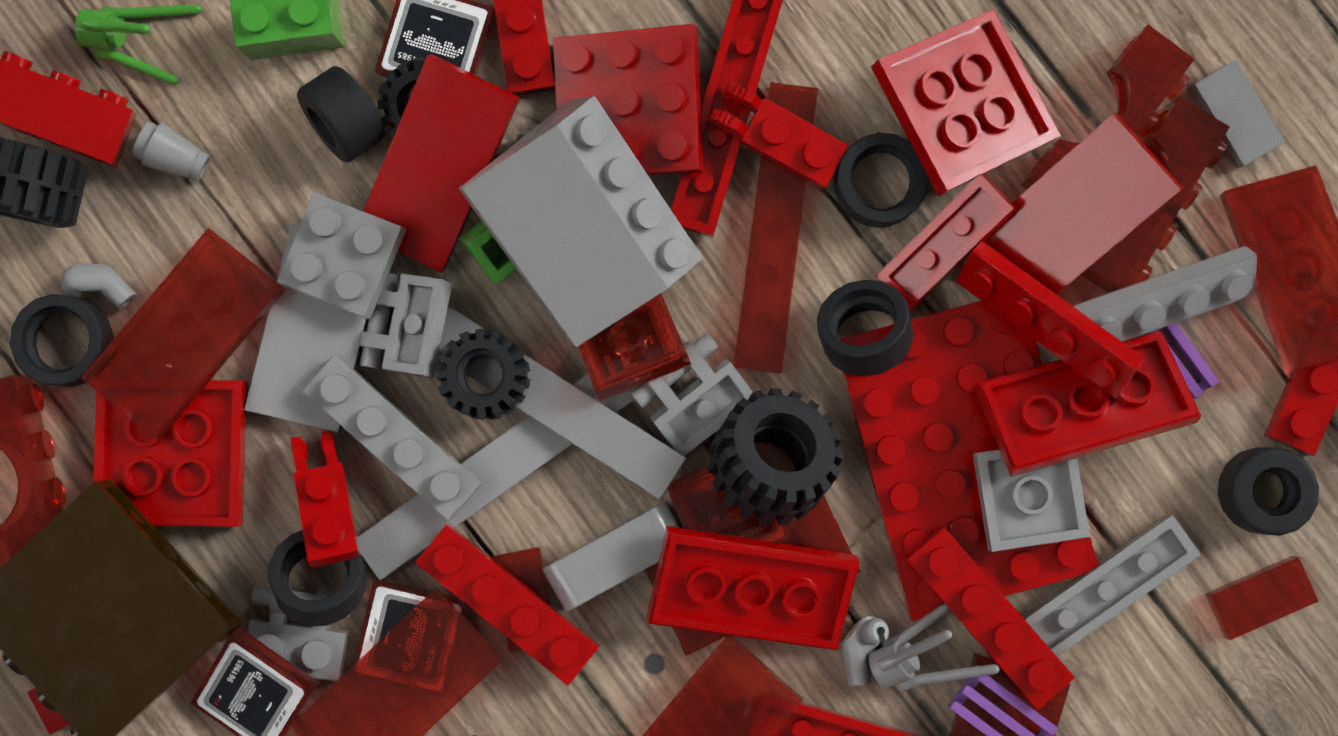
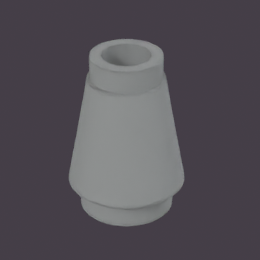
(169, 152)

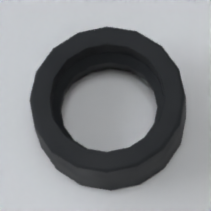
(851, 203)
(857, 298)
(28, 323)
(313, 612)

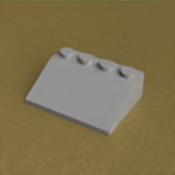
(581, 220)

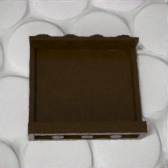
(105, 613)

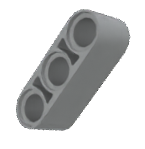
(610, 557)

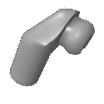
(98, 277)
(858, 645)

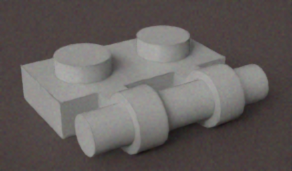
(414, 329)
(700, 407)
(313, 649)

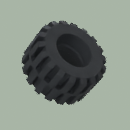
(40, 184)
(794, 429)

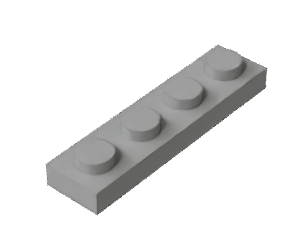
(1175, 295)
(392, 437)
(1112, 584)

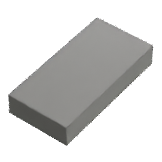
(1234, 102)

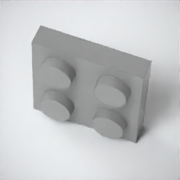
(341, 255)
(1029, 507)

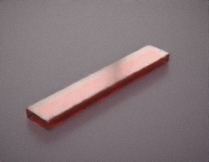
(772, 249)

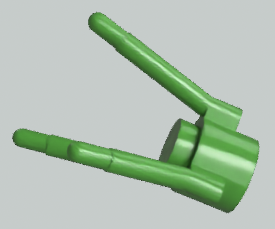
(107, 29)

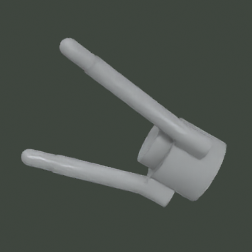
(899, 659)

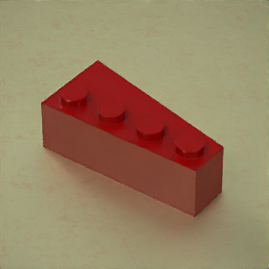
(62, 113)

